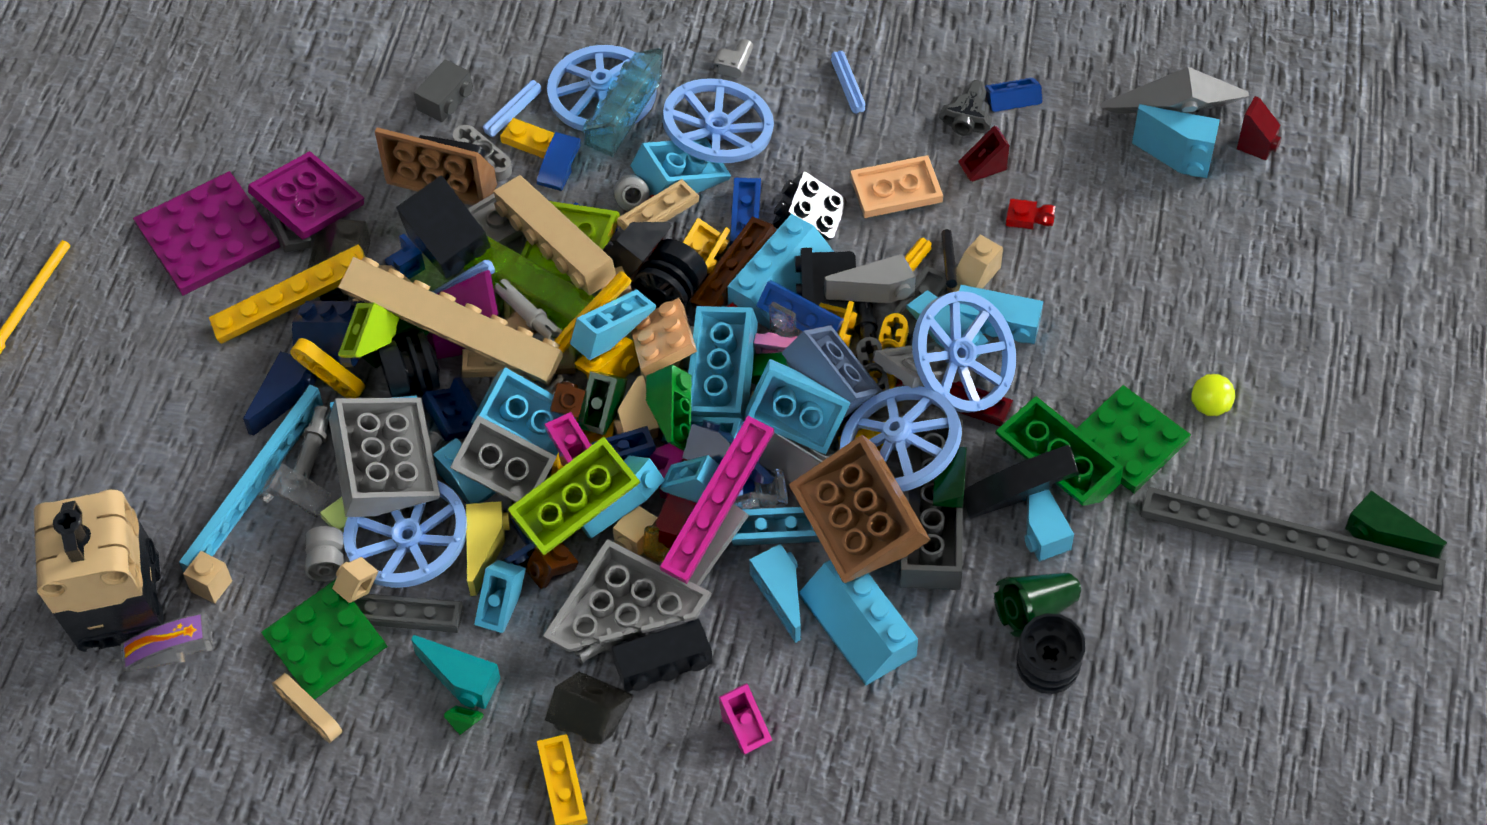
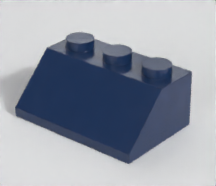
(325, 326)

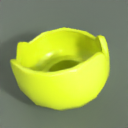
(1213, 395)

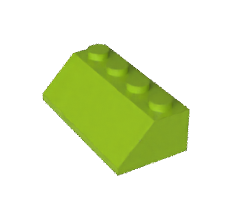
(573, 496)

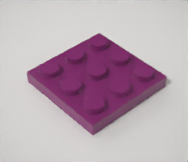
(306, 195)

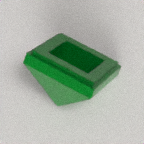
(462, 718)

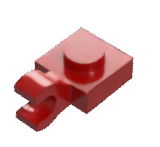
(1025, 213)

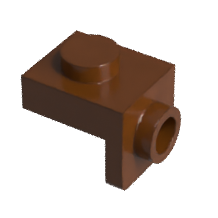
(567, 399)
(555, 562)

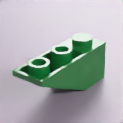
(670, 402)

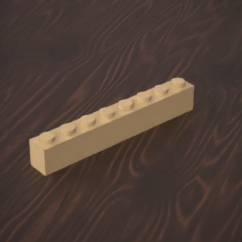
(451, 320)

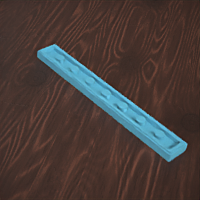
(255, 477)

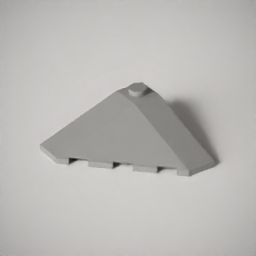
(1180, 91)
(622, 597)

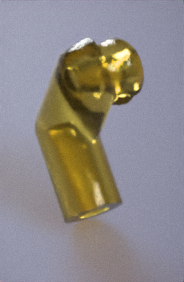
(652, 546)

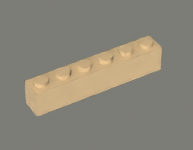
(554, 235)

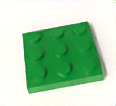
(1134, 436)
(323, 640)

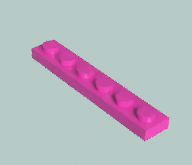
(717, 499)

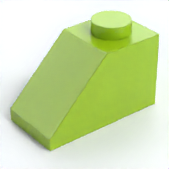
(368, 330)

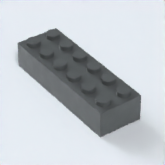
(939, 560)

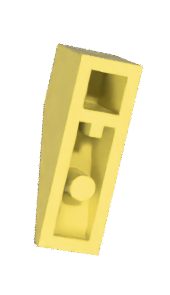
(484, 539)

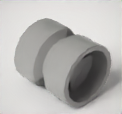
(323, 553)

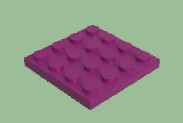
(206, 233)

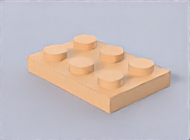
(896, 186)
(663, 337)

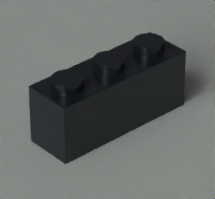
(662, 655)

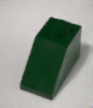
(601, 401)

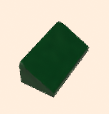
(951, 482)

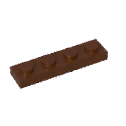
(749, 241)

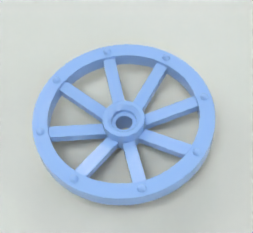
(596, 81)
(717, 124)
(962, 352)
(899, 432)
(408, 537)

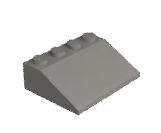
(382, 454)

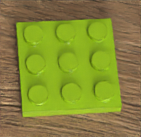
(593, 222)

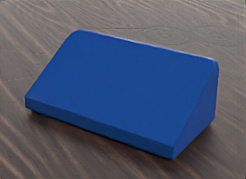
(1014, 94)

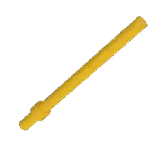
(32, 292)

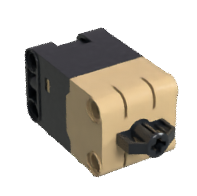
(97, 569)

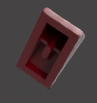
(986, 156)

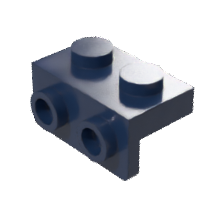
(451, 409)

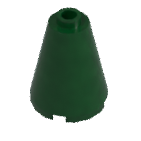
(1034, 595)

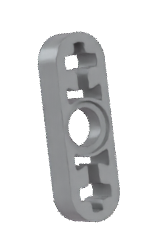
(494, 154)

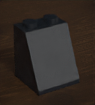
(443, 227)

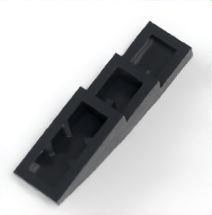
(1019, 481)

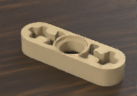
(307, 707)

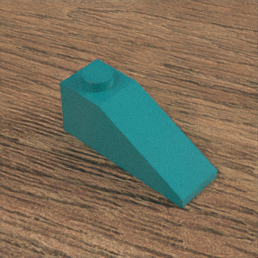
(464, 675)

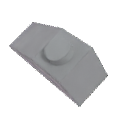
(874, 282)

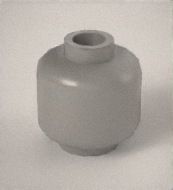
(630, 182)

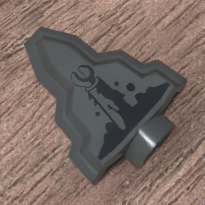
(968, 111)

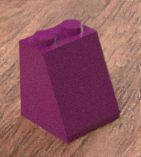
(475, 291)

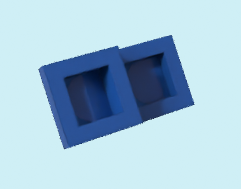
(557, 161)

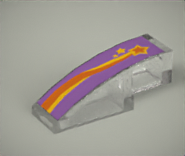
(167, 643)

